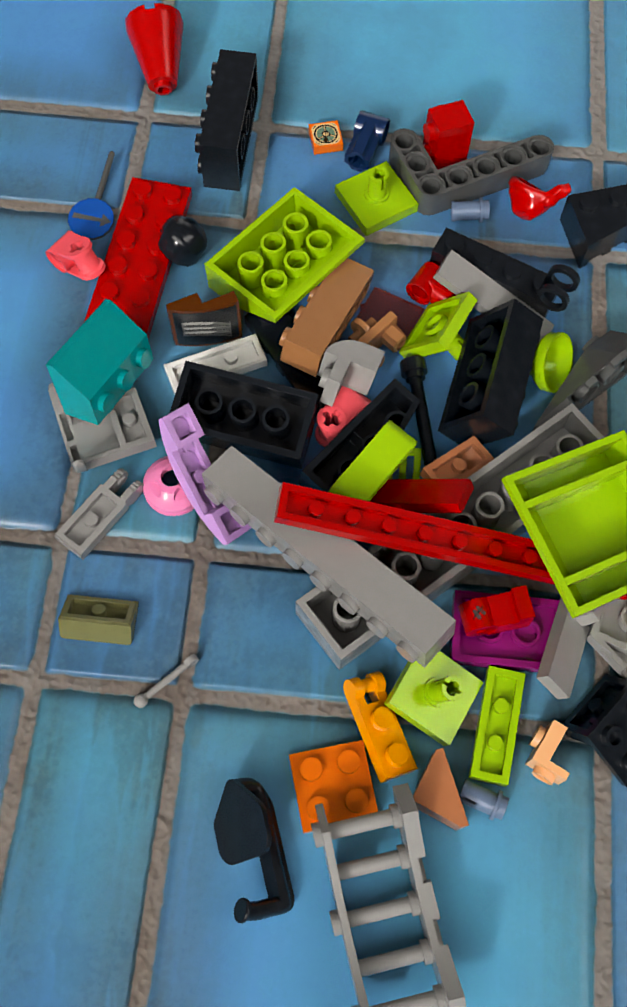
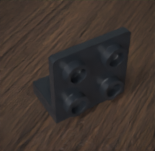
(603, 723)

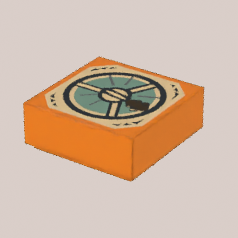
(325, 137)

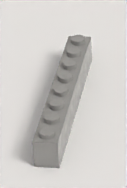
(334, 562)

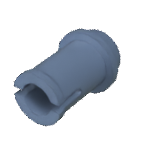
(470, 210)
(484, 800)

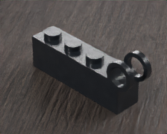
(522, 280)

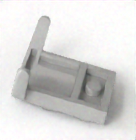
(119, 435)

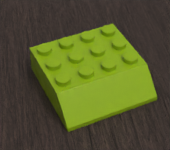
(579, 520)

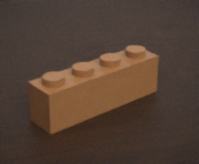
(325, 316)

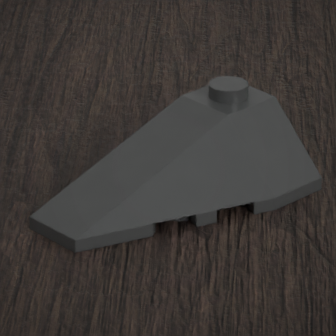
(595, 372)

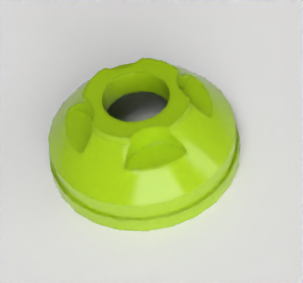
(552, 361)

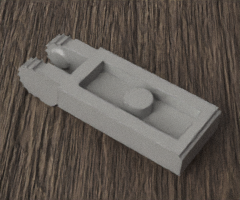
(98, 514)

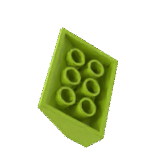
(282, 256)

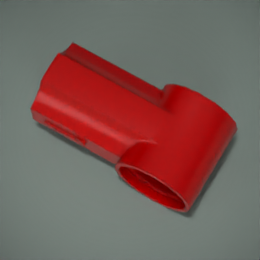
(424, 288)

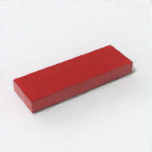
(426, 495)

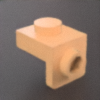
(545, 743)

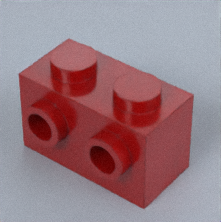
(448, 133)

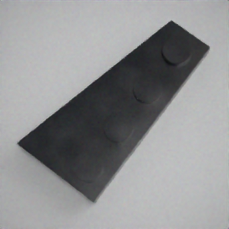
(269, 337)

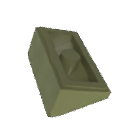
(98, 619)

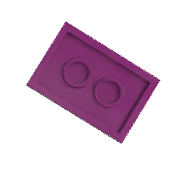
(511, 649)

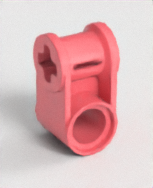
(75, 256)
(335, 418)

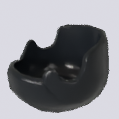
(182, 240)

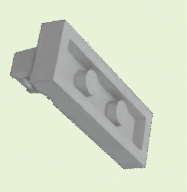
(565, 650)

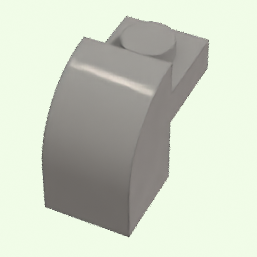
(348, 365)

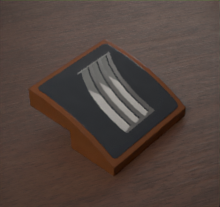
(206, 322)

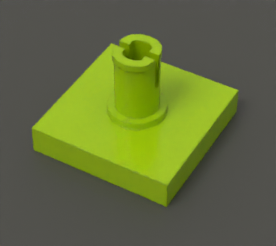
(376, 198)
(439, 327)
(434, 696)

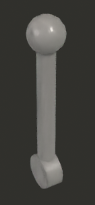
(141, 699)

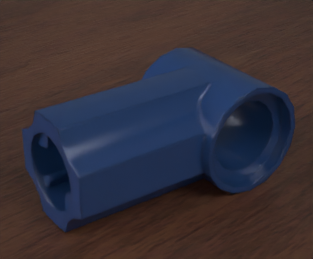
(368, 134)

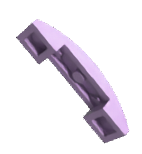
(188, 460)

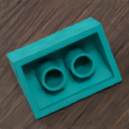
(99, 363)

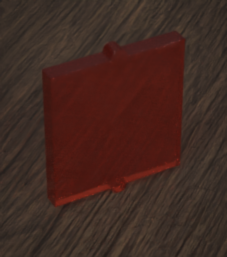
(381, 302)

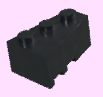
(595, 222)

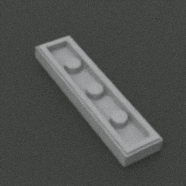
(461, 276)

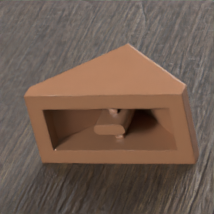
(438, 794)

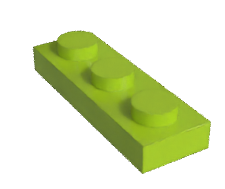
(497, 726)

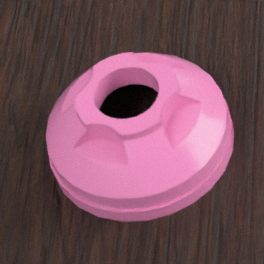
(164, 498)

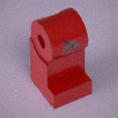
(497, 612)

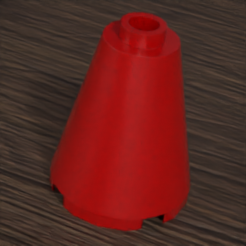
(157, 44)

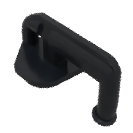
(248, 830)

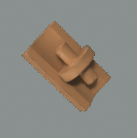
(379, 333)

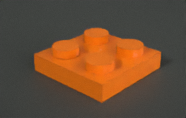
(336, 778)

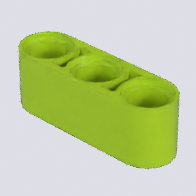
(375, 463)

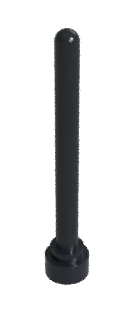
(414, 371)

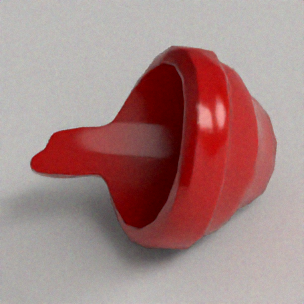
(530, 201)

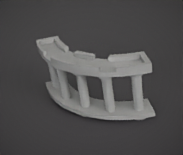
(419, 901)

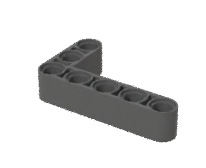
(466, 179)

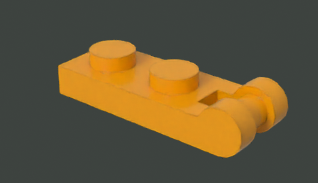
(379, 727)

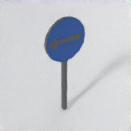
(93, 216)

